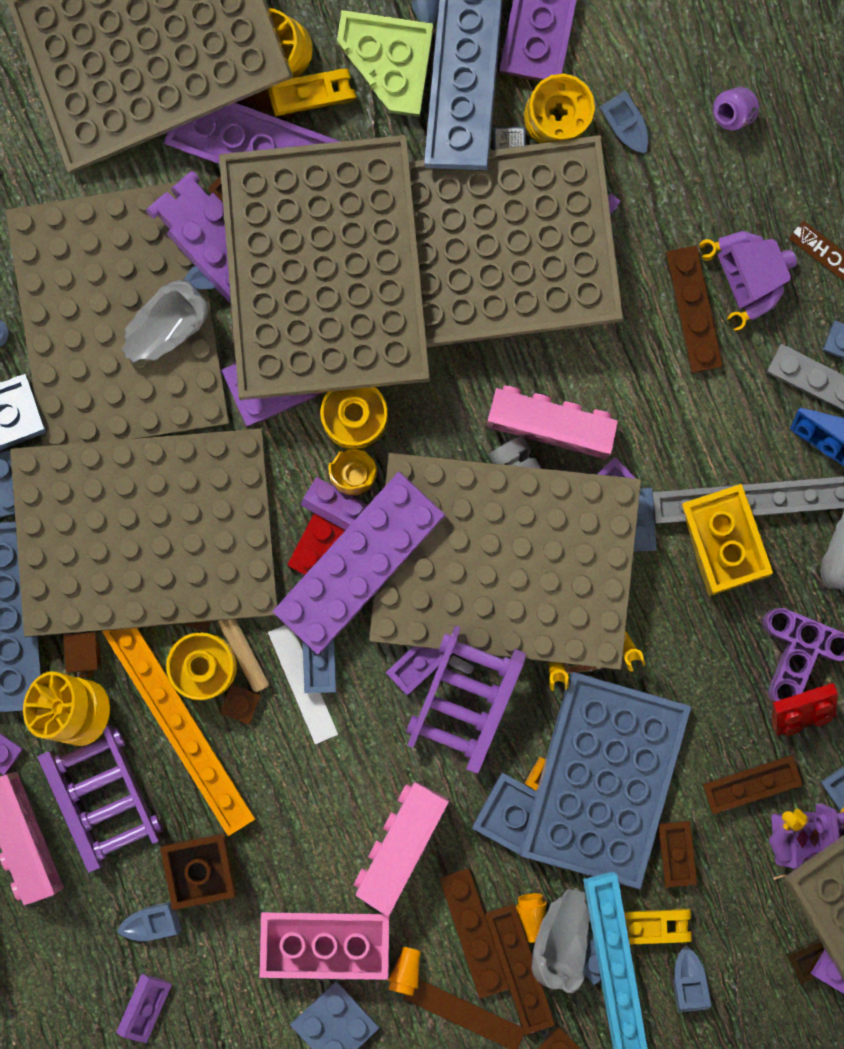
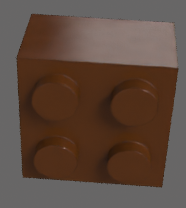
(198, 870)

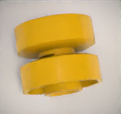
(294, 40)
(354, 417)
(201, 666)
(66, 709)

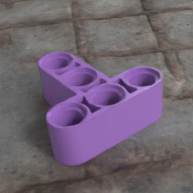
(796, 646)

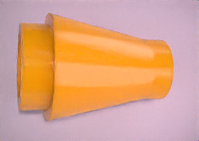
(531, 911)
(405, 972)

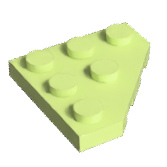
(389, 57)

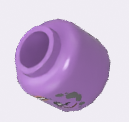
(735, 108)

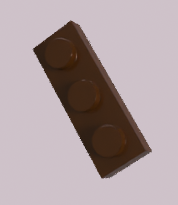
(752, 784)

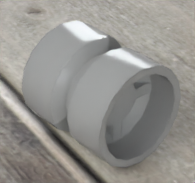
(515, 454)

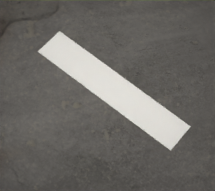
(310, 704)

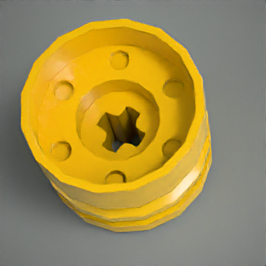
(566, 95)

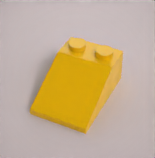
(726, 540)

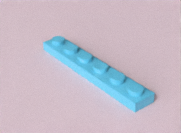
(615, 961)

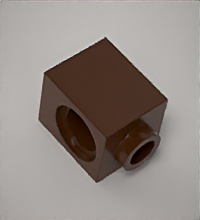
(82, 653)

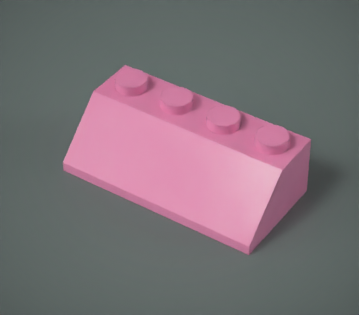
(552, 423)
(24, 845)
(401, 847)
(324, 946)

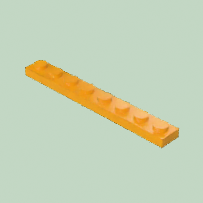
(180, 728)

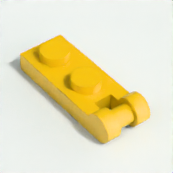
(311, 92)
(651, 926)

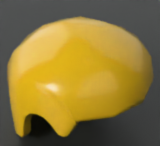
(352, 472)

